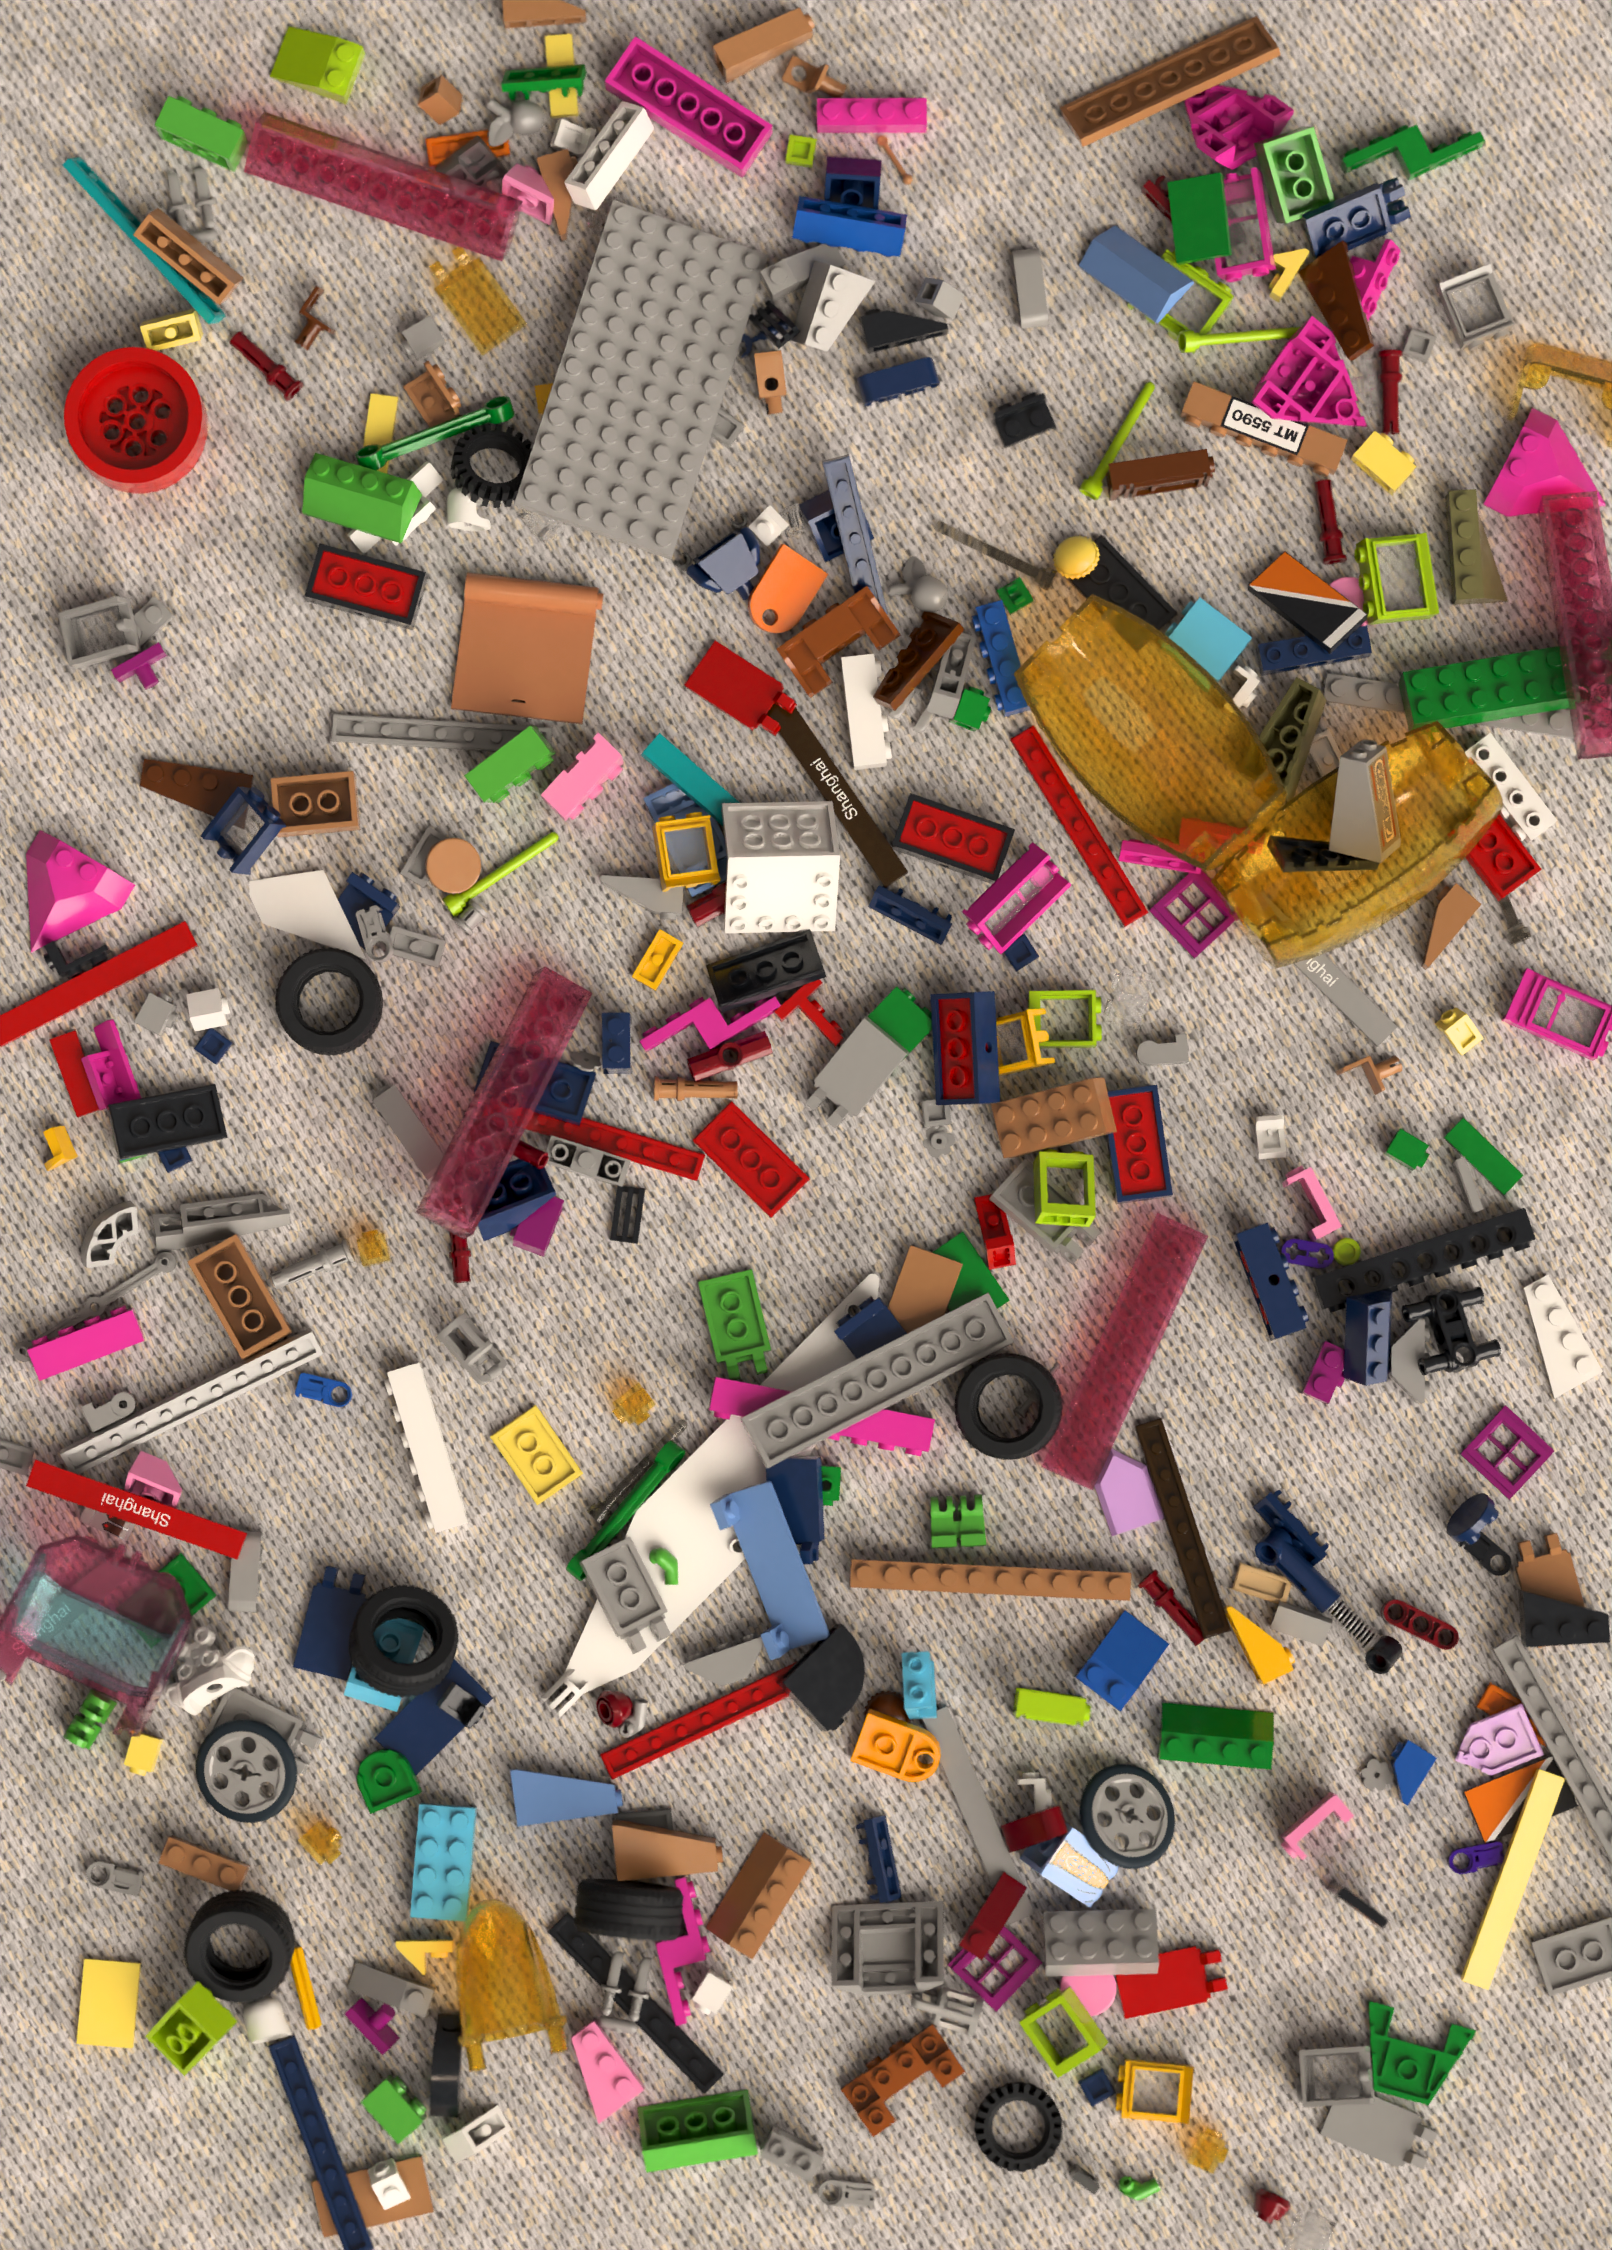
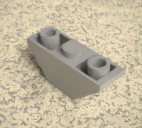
(587, 1161)
(1404, 1361)
(728, 1662)

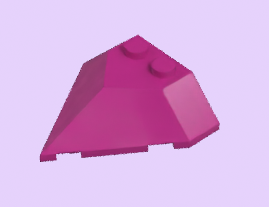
(1230, 122)
(1309, 381)
(1538, 466)
(68, 890)

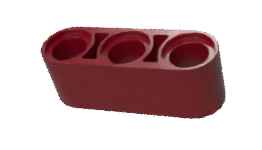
(1433, 1627)
(1034, 1829)

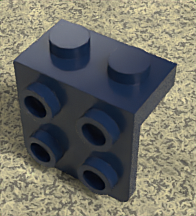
(362, 895)
(869, 1328)

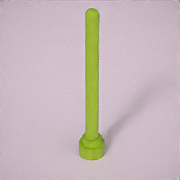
(1190, 341)
(1093, 485)
(456, 902)

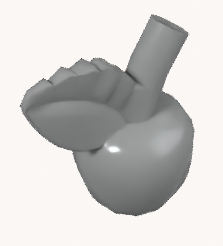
(521, 119)
(926, 591)

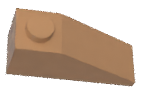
(540, 13)
(555, 170)
(1449, 917)

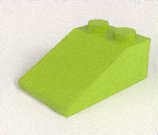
(318, 63)

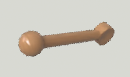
(882, 141)

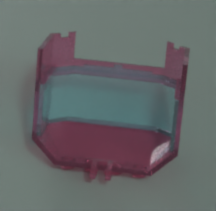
(97, 1623)

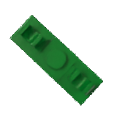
(544, 80)

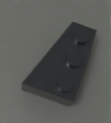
(1557, 1622)

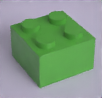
(395, 2108)

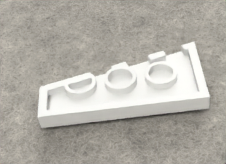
(1561, 1343)

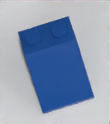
(1122, 1660)

